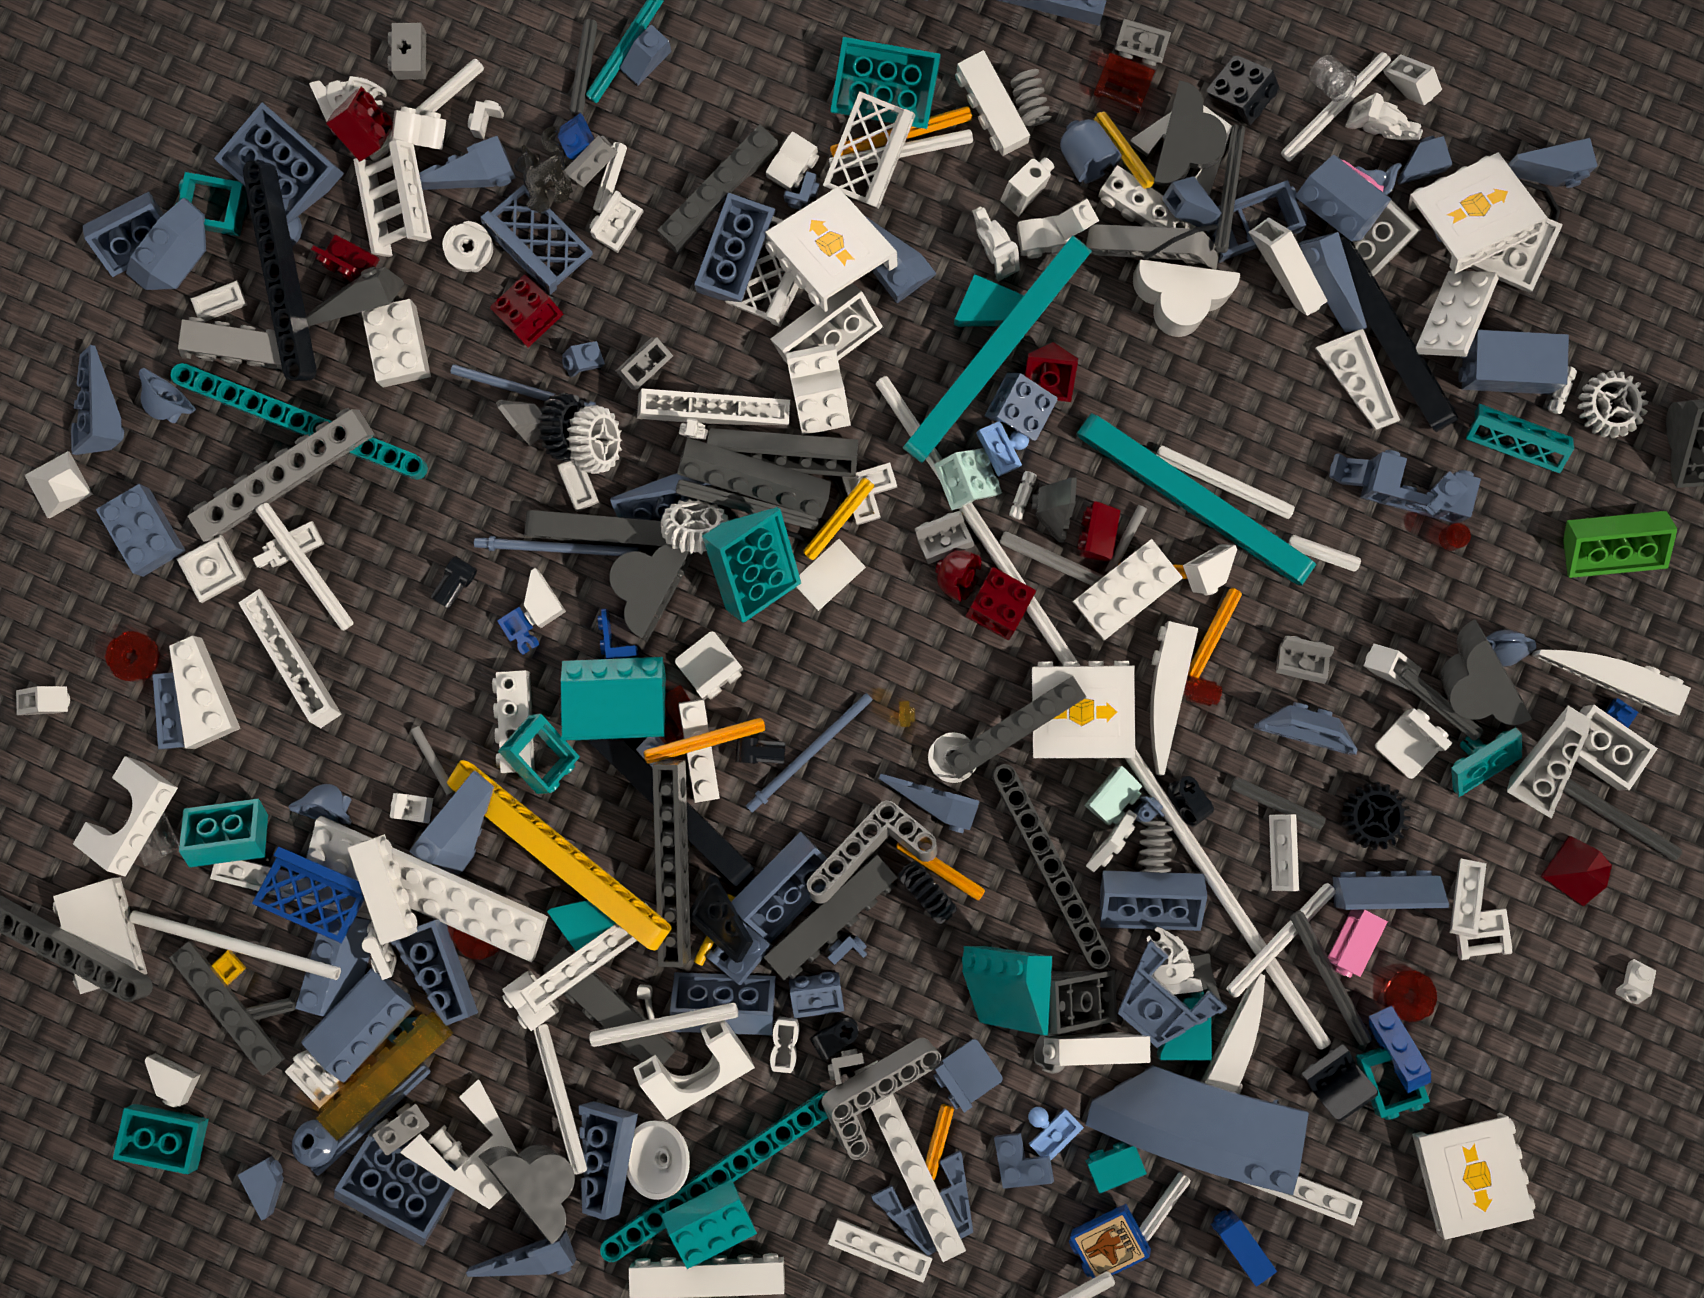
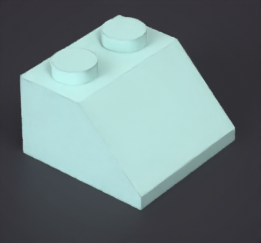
(1114, 795)

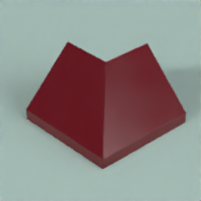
(1053, 370)
(1578, 871)

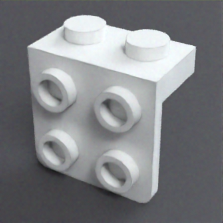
(709, 665)
(1412, 742)
(313, 1078)

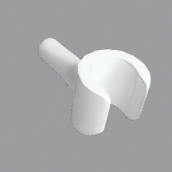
(645, 992)

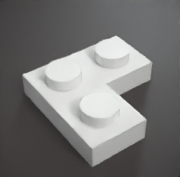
(883, 480)
(1113, 843)

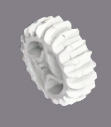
(1626, 389)
(594, 439)
(687, 523)

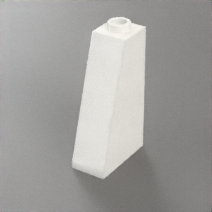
(1288, 265)
(1096, 1049)

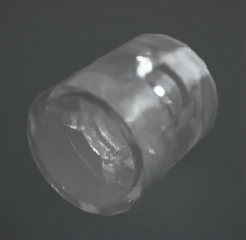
(1332, 78)

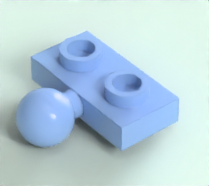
(1001, 448)
(1054, 1133)

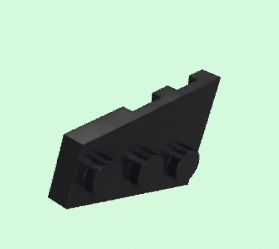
(720, 921)

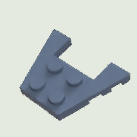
(1155, 1009)
(954, 1198)

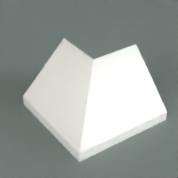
(58, 484)

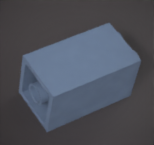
(1516, 362)

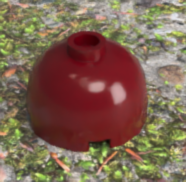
(957, 574)

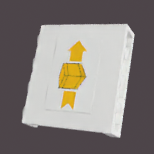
(1479, 211)
(828, 246)
(1098, 724)
(1474, 1177)

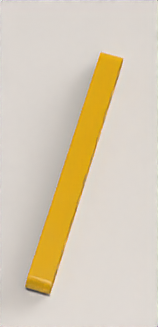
(569, 862)

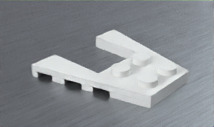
(472, 1176)

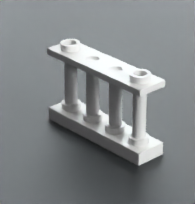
(410, 194)

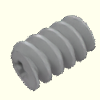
(1028, 98)
(1155, 846)

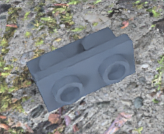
(816, 994)

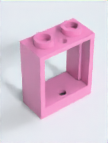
(1356, 942)

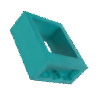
(236, 205)
(522, 736)
(1378, 1056)

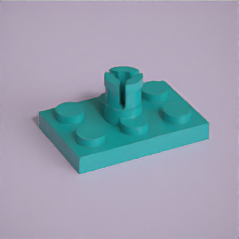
(1485, 760)

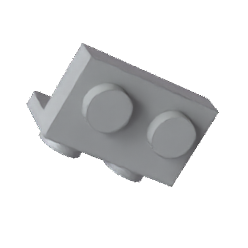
(1142, 41)
(591, 160)
(943, 536)
(1304, 659)
(848, 1058)
(401, 1129)

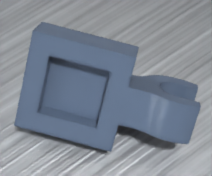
(1446, 492)

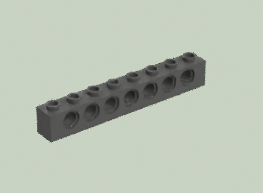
(672, 860)

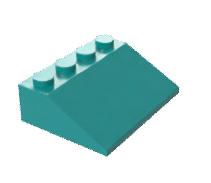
(888, 73)
(752, 562)
(613, 698)
(1009, 987)

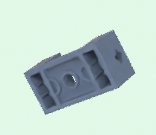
(1385, 489)

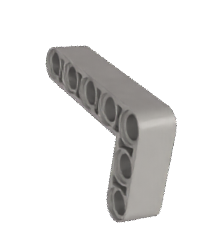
(1137, 241)
(868, 845)
(872, 1086)

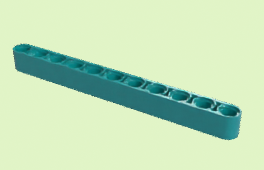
(997, 349)
(288, 417)
(1196, 499)
(706, 1179)

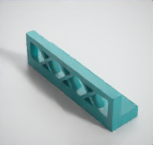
(1524, 430)

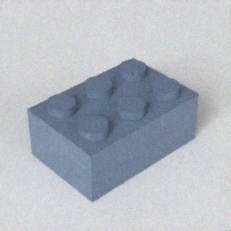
(140, 530)

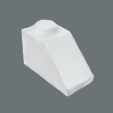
(1413, 79)
(1076, 219)
(1210, 569)
(541, 601)
(1389, 664)
(42, 700)
(171, 1080)

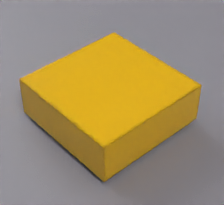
(228, 967)

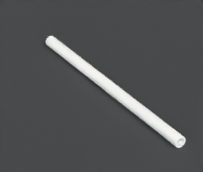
(235, 945)

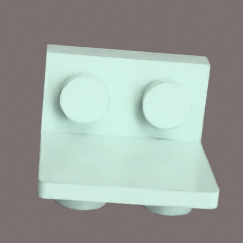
(967, 477)

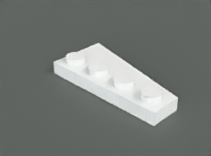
(1359, 374)

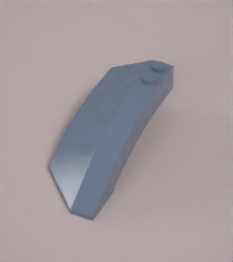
(1205, 1128)

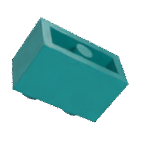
(1115, 1166)

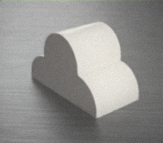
(1182, 293)

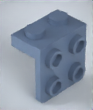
(967, 1074)

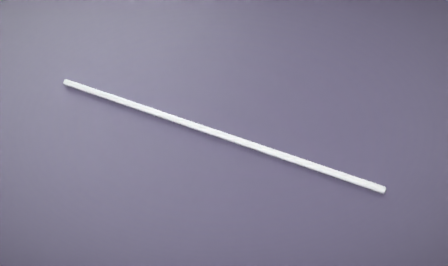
(1137, 764)

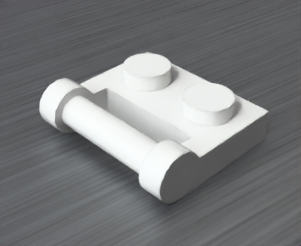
(1491, 924)
(383, 955)

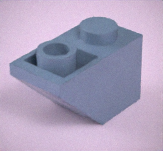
(1191, 203)

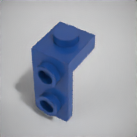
(606, 644)

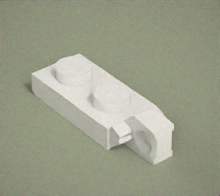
(694, 430)
(305, 536)

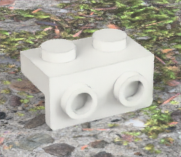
(615, 221)

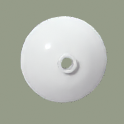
(648, 1166)

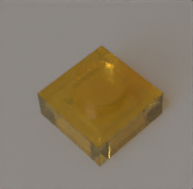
(906, 714)

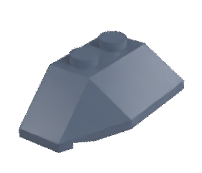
(169, 248)
(1309, 727)

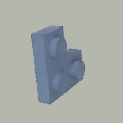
(1018, 1170)

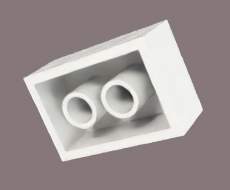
(396, 343)
(1613, 750)

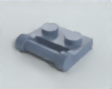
(741, 970)

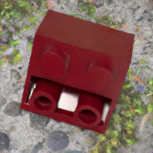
(361, 124)
(1100, 532)

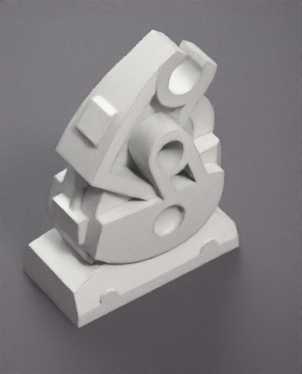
(337, 92)
(1382, 118)
(997, 244)
(1177, 970)

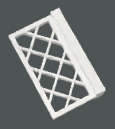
(890, 152)
(783, 293)

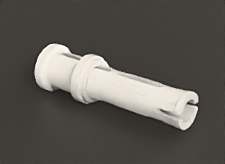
(448, 1147)

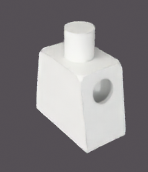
(1027, 185)

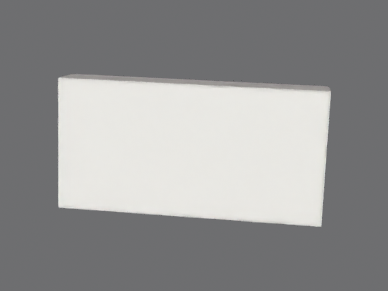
(219, 301)
(578, 485)

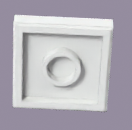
(211, 569)

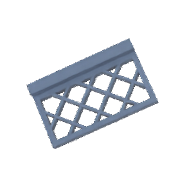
(522, 254)

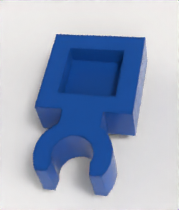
(516, 627)

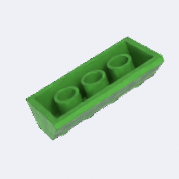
(1619, 544)

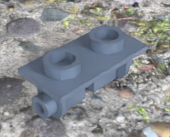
(1148, 809)

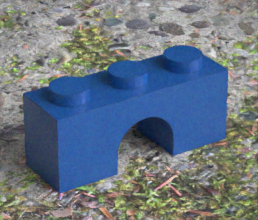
(1406, 1057)

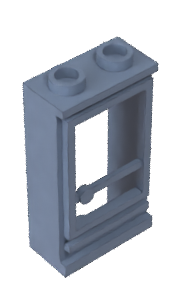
(1286, 198)

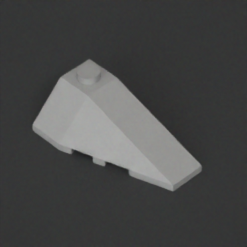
(522, 418)

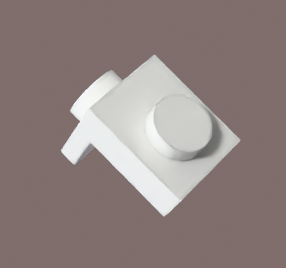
(478, 120)
(411, 807)
(1637, 982)

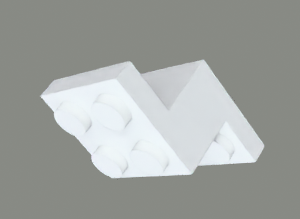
(818, 389)

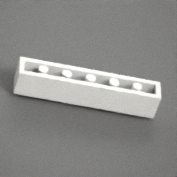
(708, 1278)

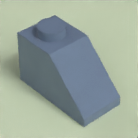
(645, 54)
(1426, 160)
(263, 1185)

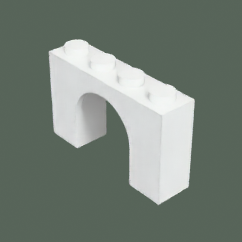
(149, 800)
(675, 1093)

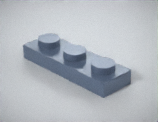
(167, 712)

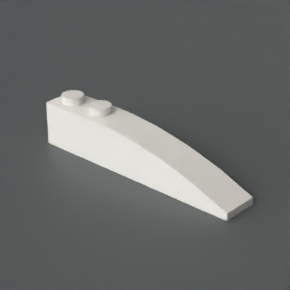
(711, 408)
(290, 660)
(1624, 678)
(1168, 686)
(1237, 1044)

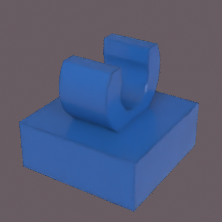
(1621, 712)

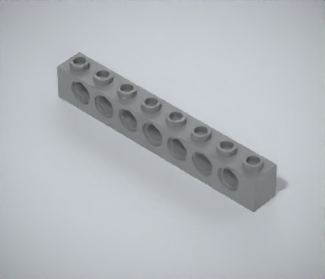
(204, 514)

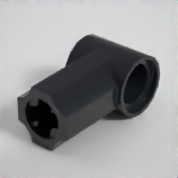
(457, 576)
(754, 751)

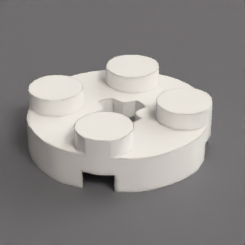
(474, 259)
(938, 752)

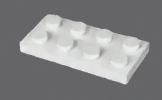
(1457, 313)
(1127, 589)

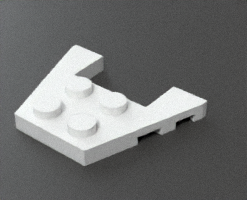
(1147, 139)

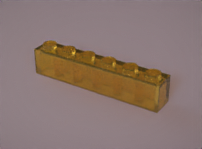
(384, 1075)

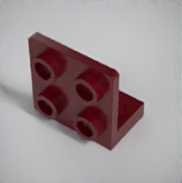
(345, 258)
(526, 310)
(1001, 603)

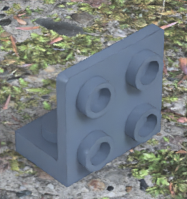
(1021, 405)

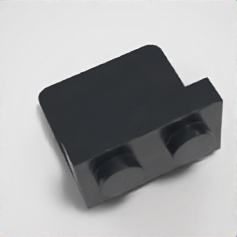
(1245, 87)
(1339, 1083)

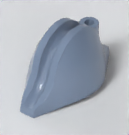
(162, 399)
(1511, 646)
(324, 801)

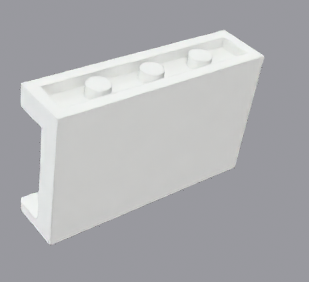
(102, 919)

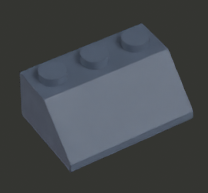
(1343, 198)
(121, 231)

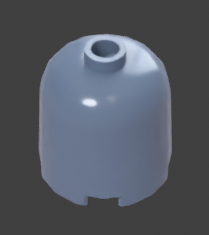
(1088, 150)

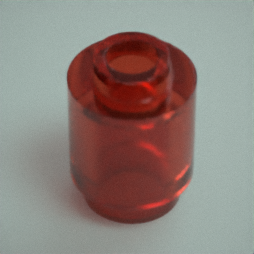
(1449, 541)
(1202, 691)

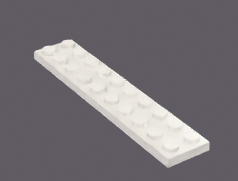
(440, 893)

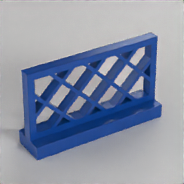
(317, 873)

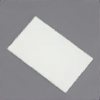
(829, 574)

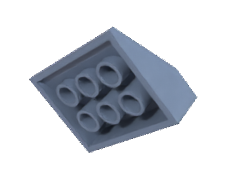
(301, 168)
(394, 1191)

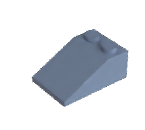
(1556, 165)

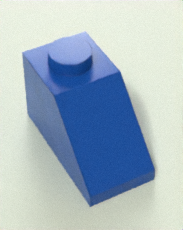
(575, 136)

